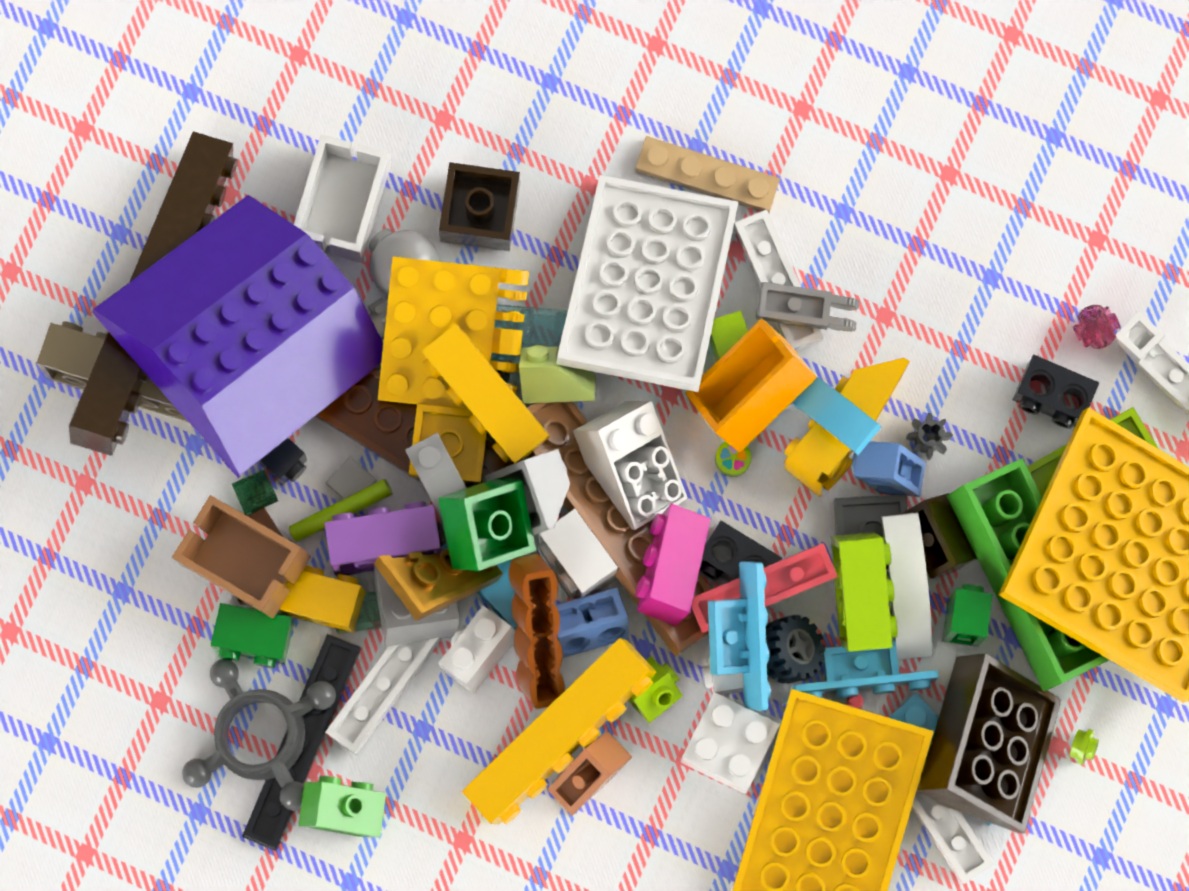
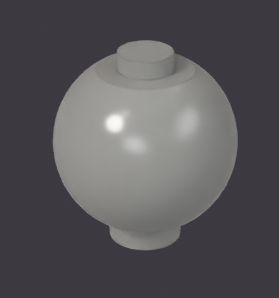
(398, 244)

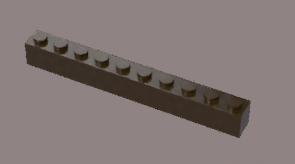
(186, 209)

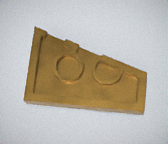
(429, 581)

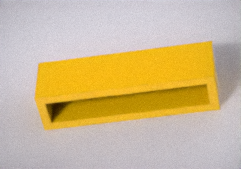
(485, 394)

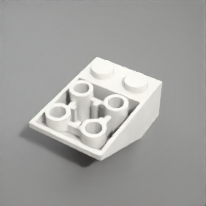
(632, 461)

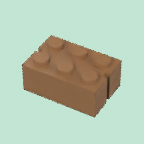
(242, 557)

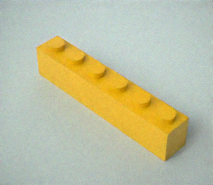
(559, 732)

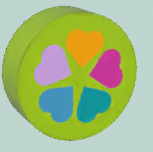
(731, 462)

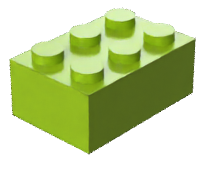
(863, 591)

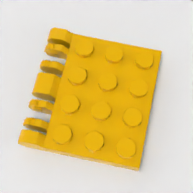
(426, 302)

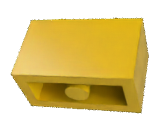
(324, 599)

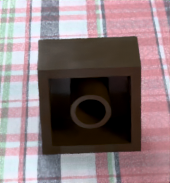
(479, 206)

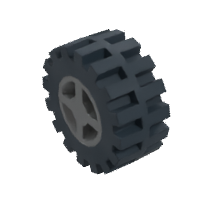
(793, 649)

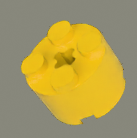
(817, 459)

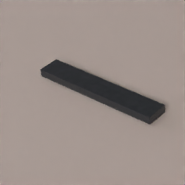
(269, 816)

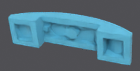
(837, 415)

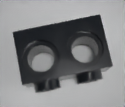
(1058, 382)
(742, 550)

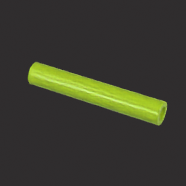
(350, 504)

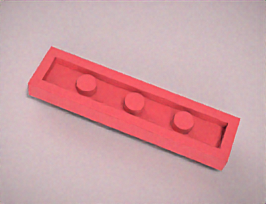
(783, 581)

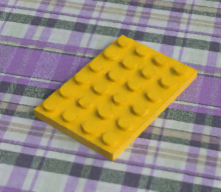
(833, 800)

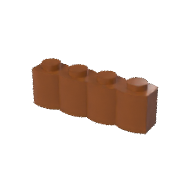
(536, 630)

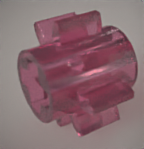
(1096, 326)

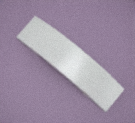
(1156, 358)
(910, 584)

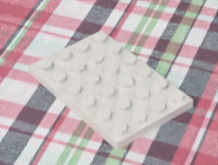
(648, 283)

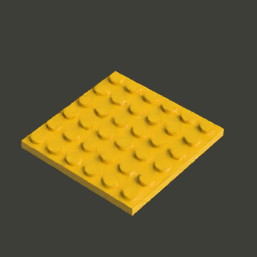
(1113, 553)

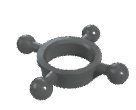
(225, 674)

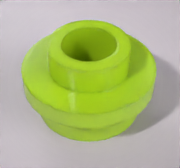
(1084, 746)

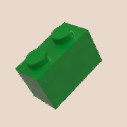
(967, 616)
(251, 635)

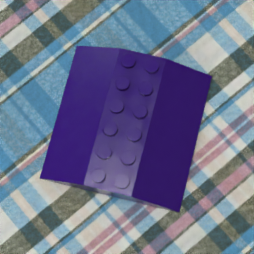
(245, 331)

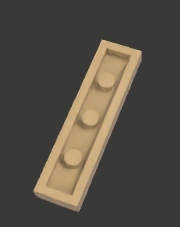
(707, 174)

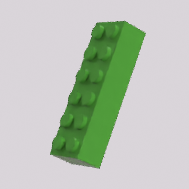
(995, 519)

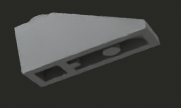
(435, 468)

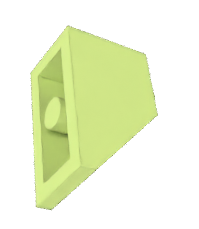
(549, 383)

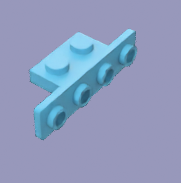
(739, 636)
(864, 669)

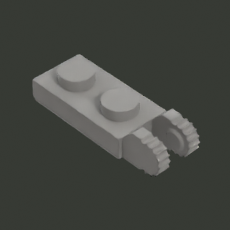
(804, 307)

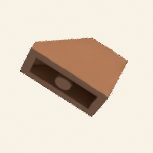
(589, 772)

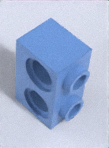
(889, 469)
(592, 622)

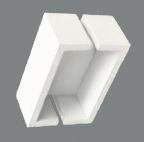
(343, 196)

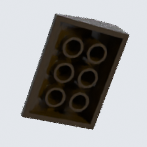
(990, 742)

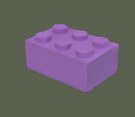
(358, 541)

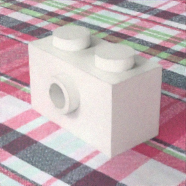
(477, 649)

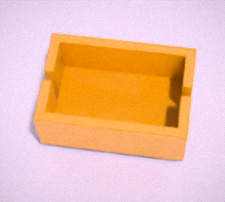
(751, 385)

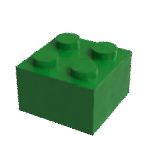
(487, 524)

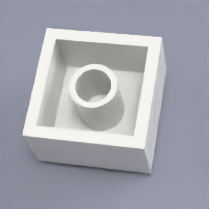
(576, 556)
(730, 743)

